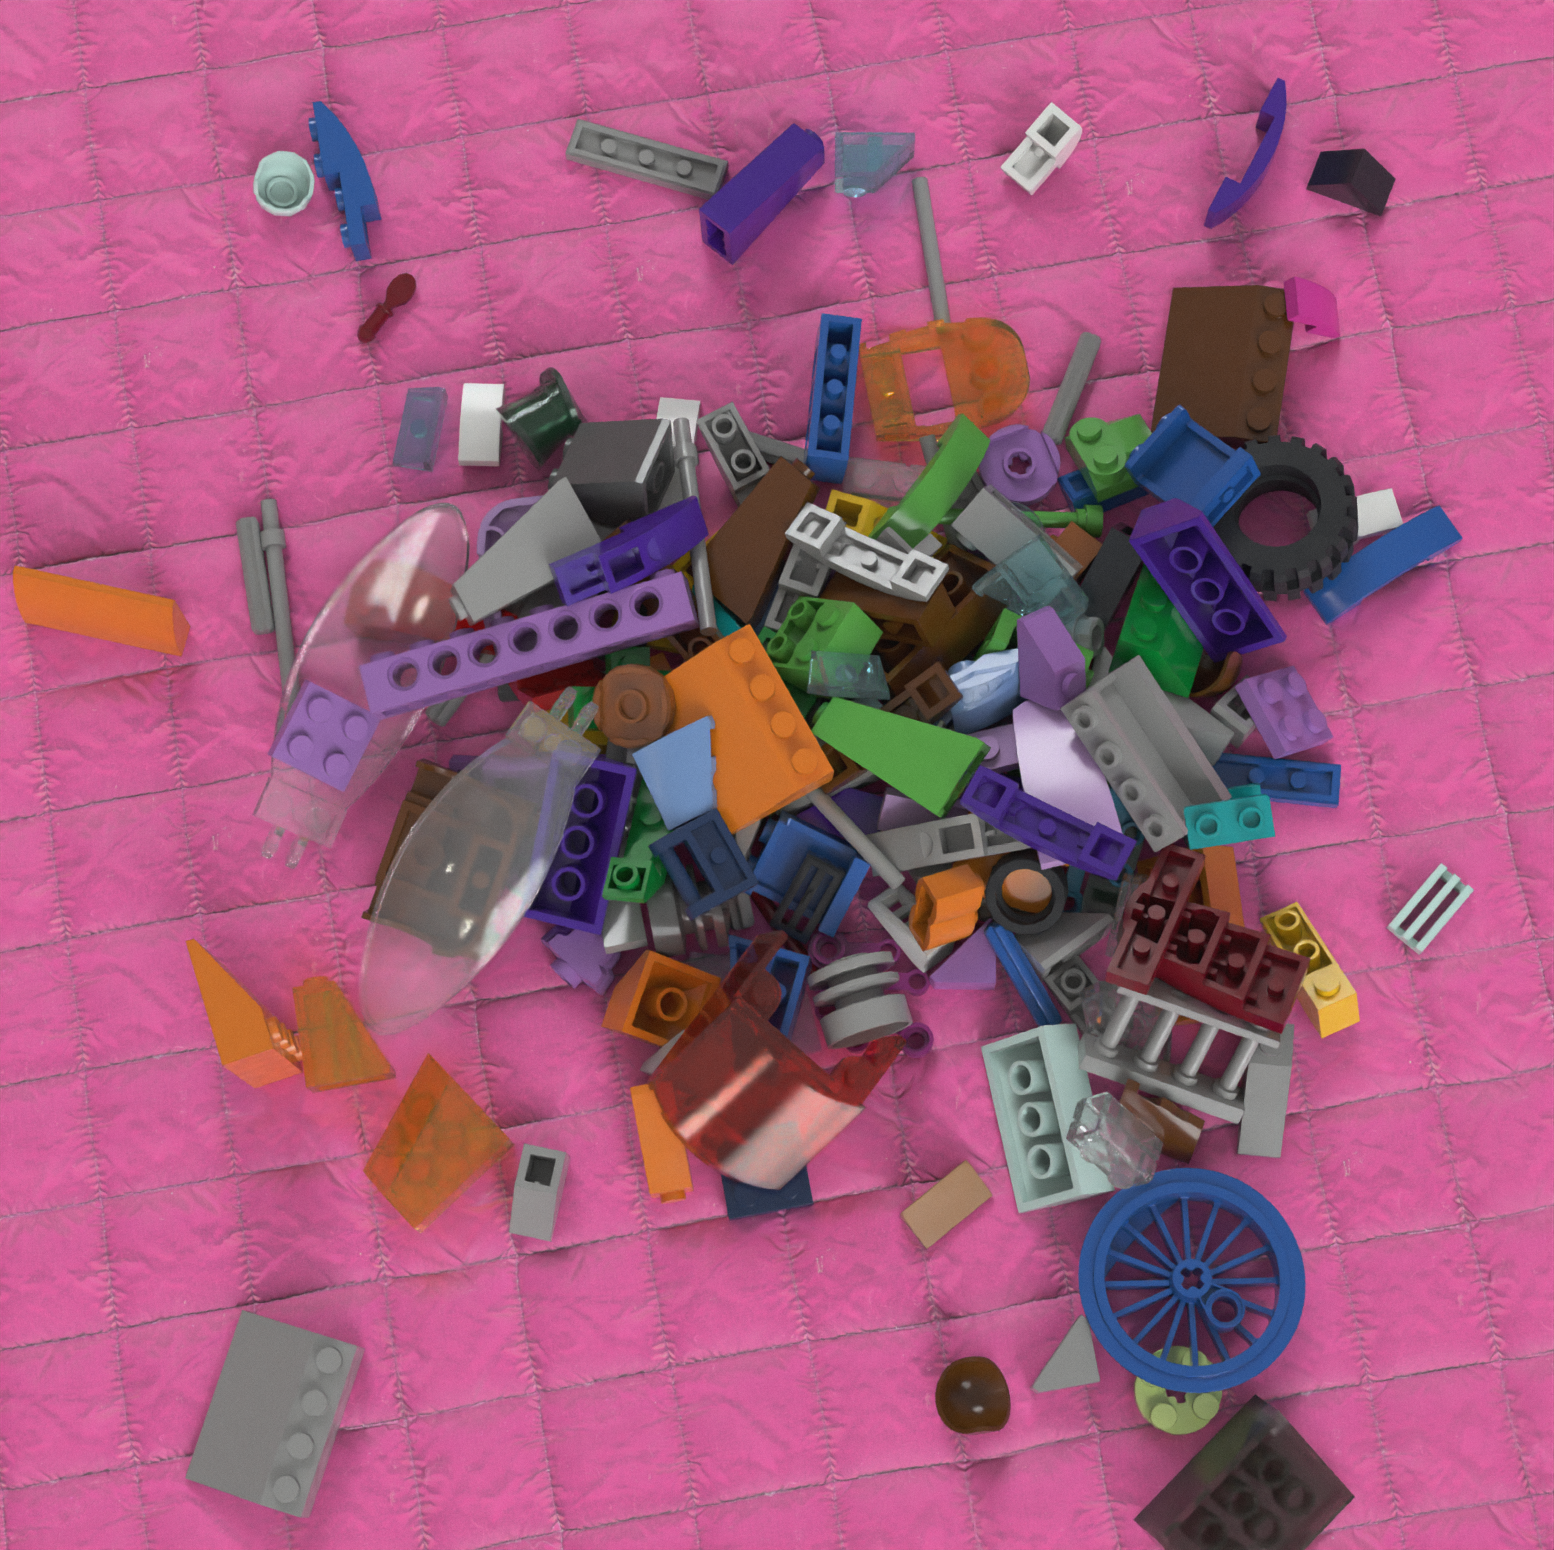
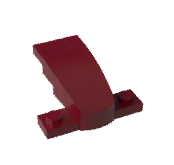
(1200, 949)

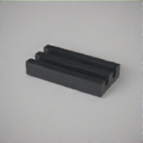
(824, 866)

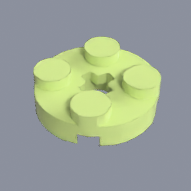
(1165, 1412)

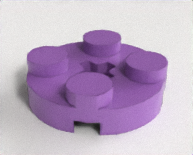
(1028, 446)

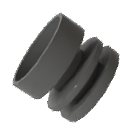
(672, 924)

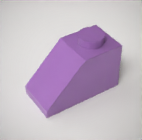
(1048, 660)

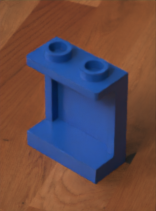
(1192, 466)
(783, 852)

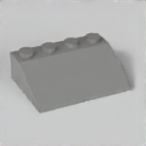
(275, 1414)

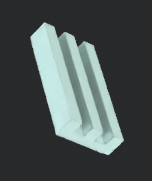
(1452, 882)

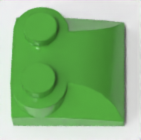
(1102, 451)

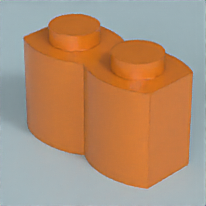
(946, 906)

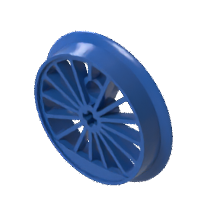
(1122, 1223)

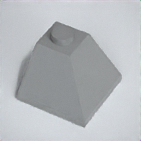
(1064, 940)

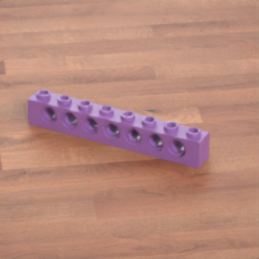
(383, 672)

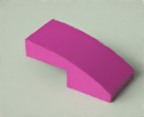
(1312, 306)

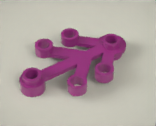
(846, 949)

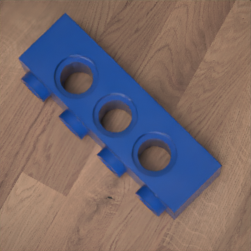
(832, 397)

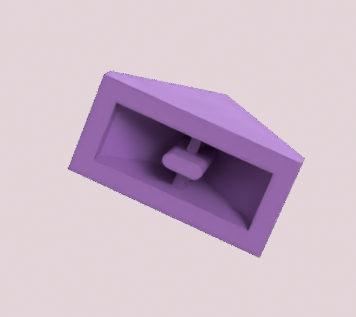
(969, 966)

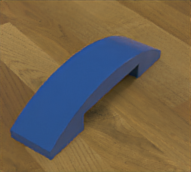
(1384, 562)

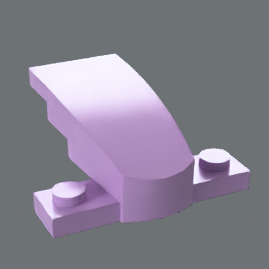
(1051, 766)

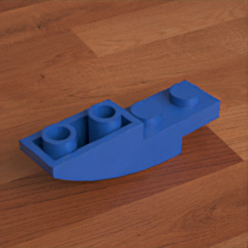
(347, 175)

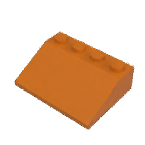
(759, 733)
(244, 1030)

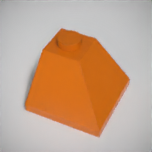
(658, 999)

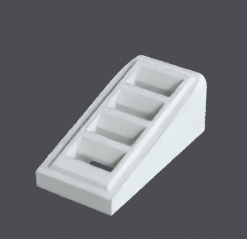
(900, 932)

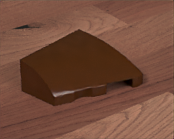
(1169, 1123)

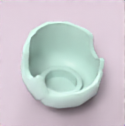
(283, 183)

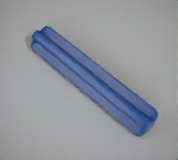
(1022, 975)

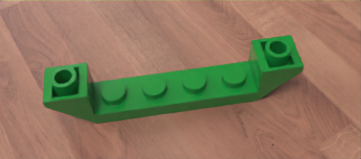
(638, 873)

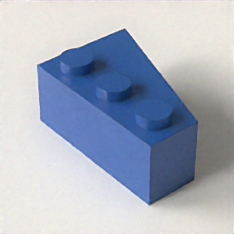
(791, 973)

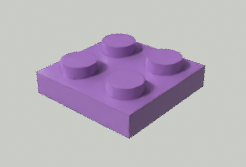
(1284, 711)
(324, 735)

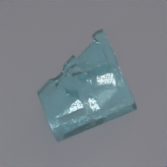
(1033, 580)

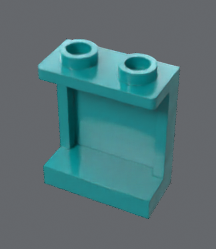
(1230, 821)

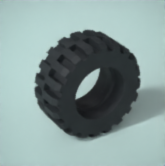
(1330, 542)

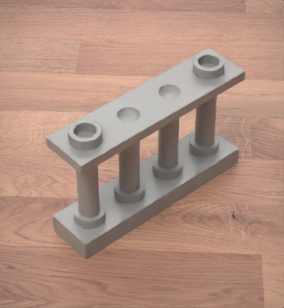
(1175, 1082)

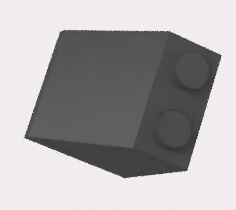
(618, 468)

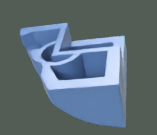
(681, 773)

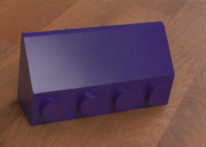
(1203, 580)
(591, 837)

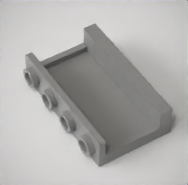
(1144, 751)

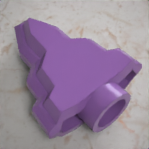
(581, 958)

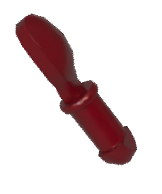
(398, 293)

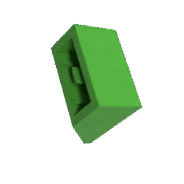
(819, 626)

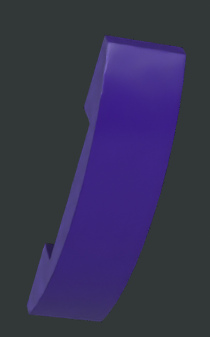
(1233, 194)
(1045, 826)

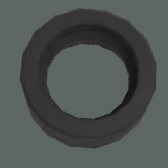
(1025, 922)

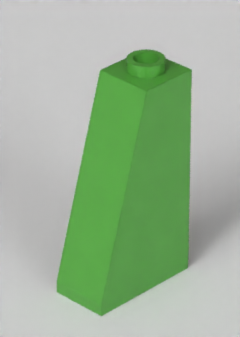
(910, 755)

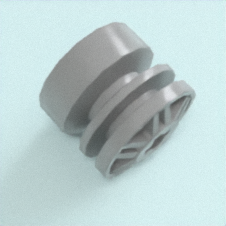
(857, 992)

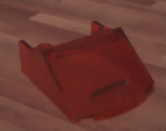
(747, 1092)

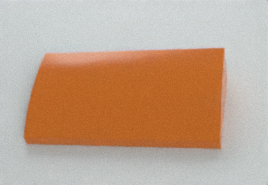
(100, 611)

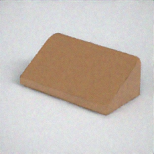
(946, 1204)

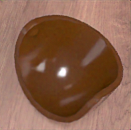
(1216, 677)
(973, 1396)

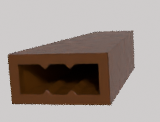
(752, 544)

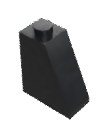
(1111, 574)

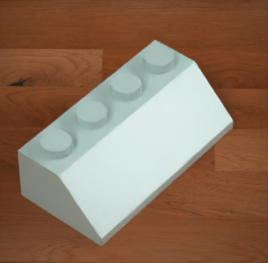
(1034, 1098)

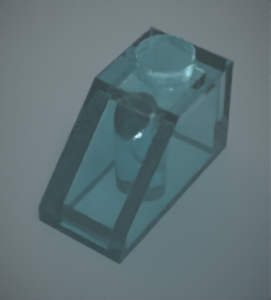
(869, 160)

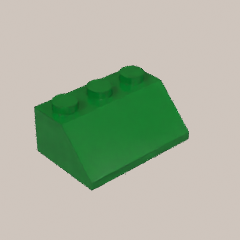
(1159, 637)

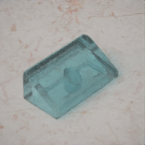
(420, 428)
(847, 675)

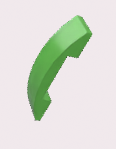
(938, 484)

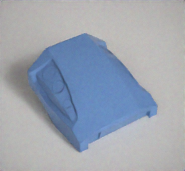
(988, 690)

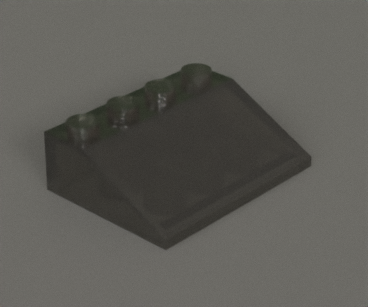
(1247, 1490)

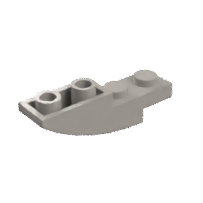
(733, 451)
(942, 842)

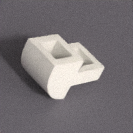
(1047, 146)

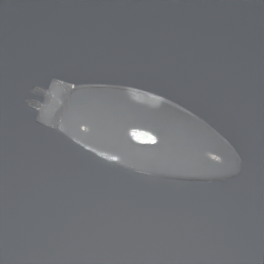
(380, 606)
(472, 867)

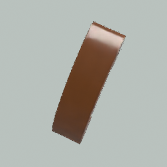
(924, 700)

